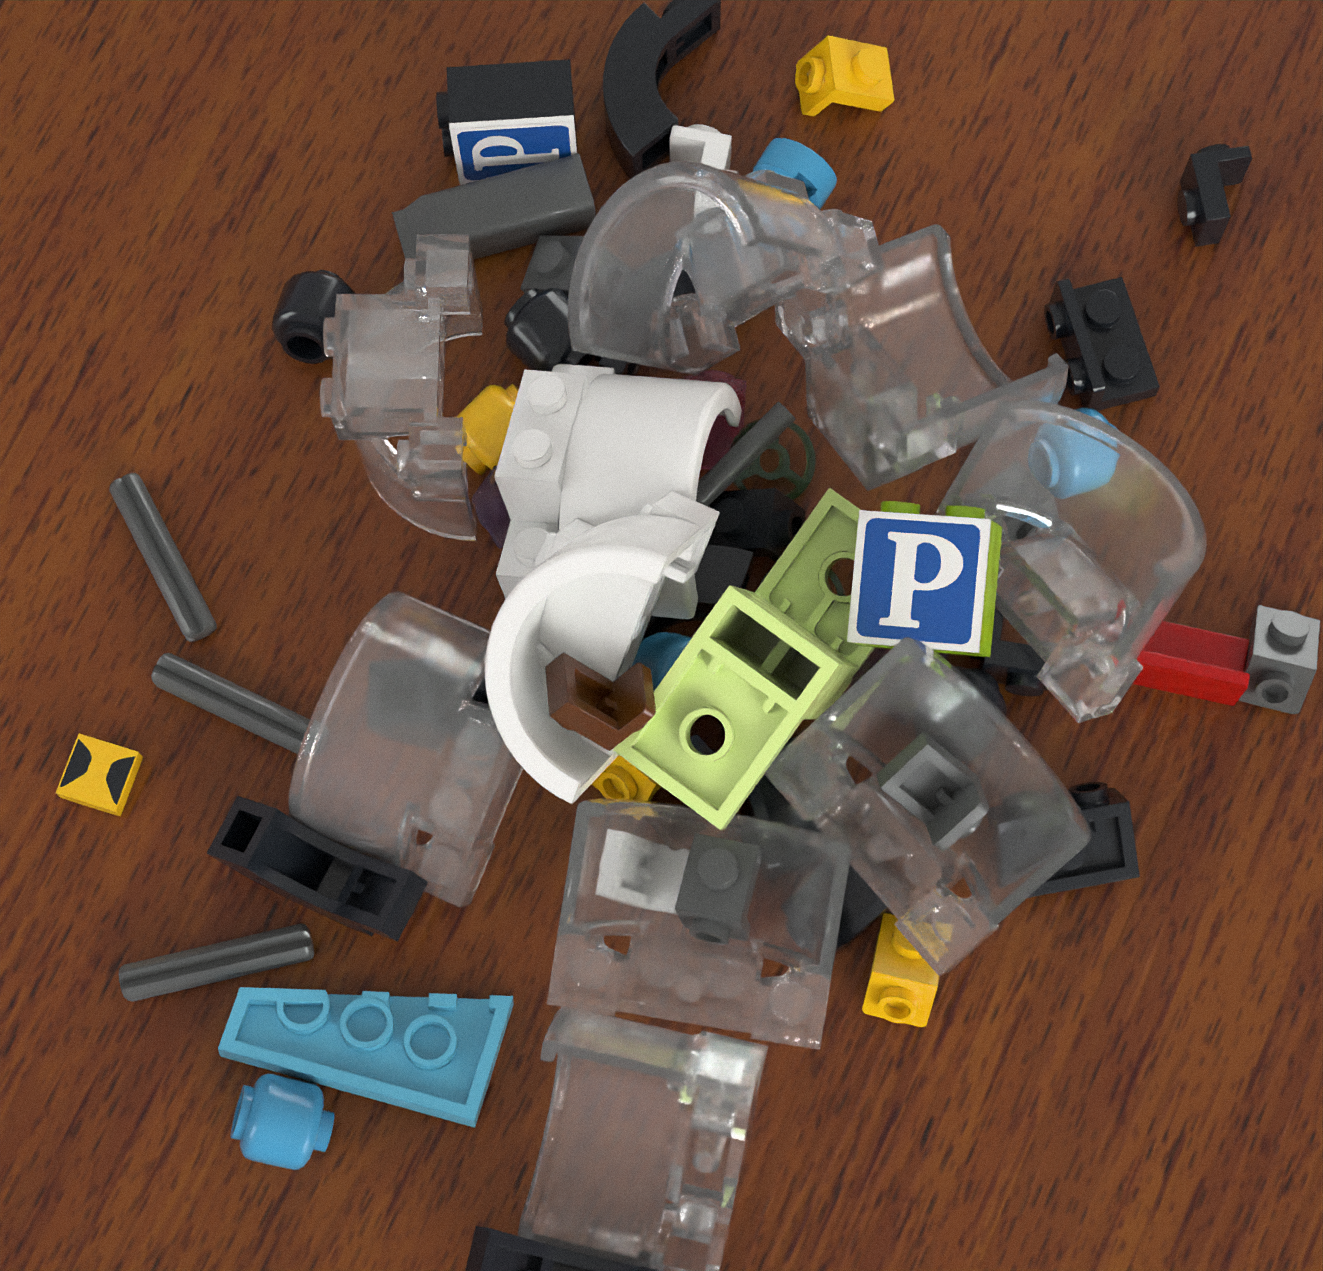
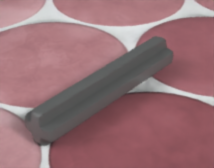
(162, 557)
(230, 701)
(216, 962)

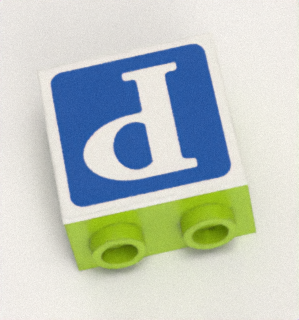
(925, 579)

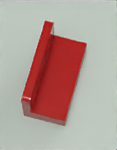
(1195, 663)

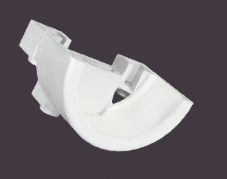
(600, 452)
(594, 603)

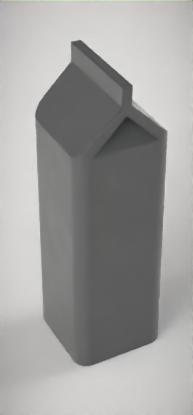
(504, 208)

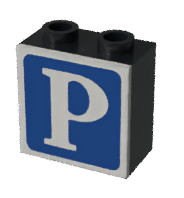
(507, 116)

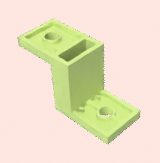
(758, 669)

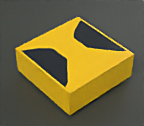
(99, 774)

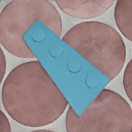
(392, 1049)

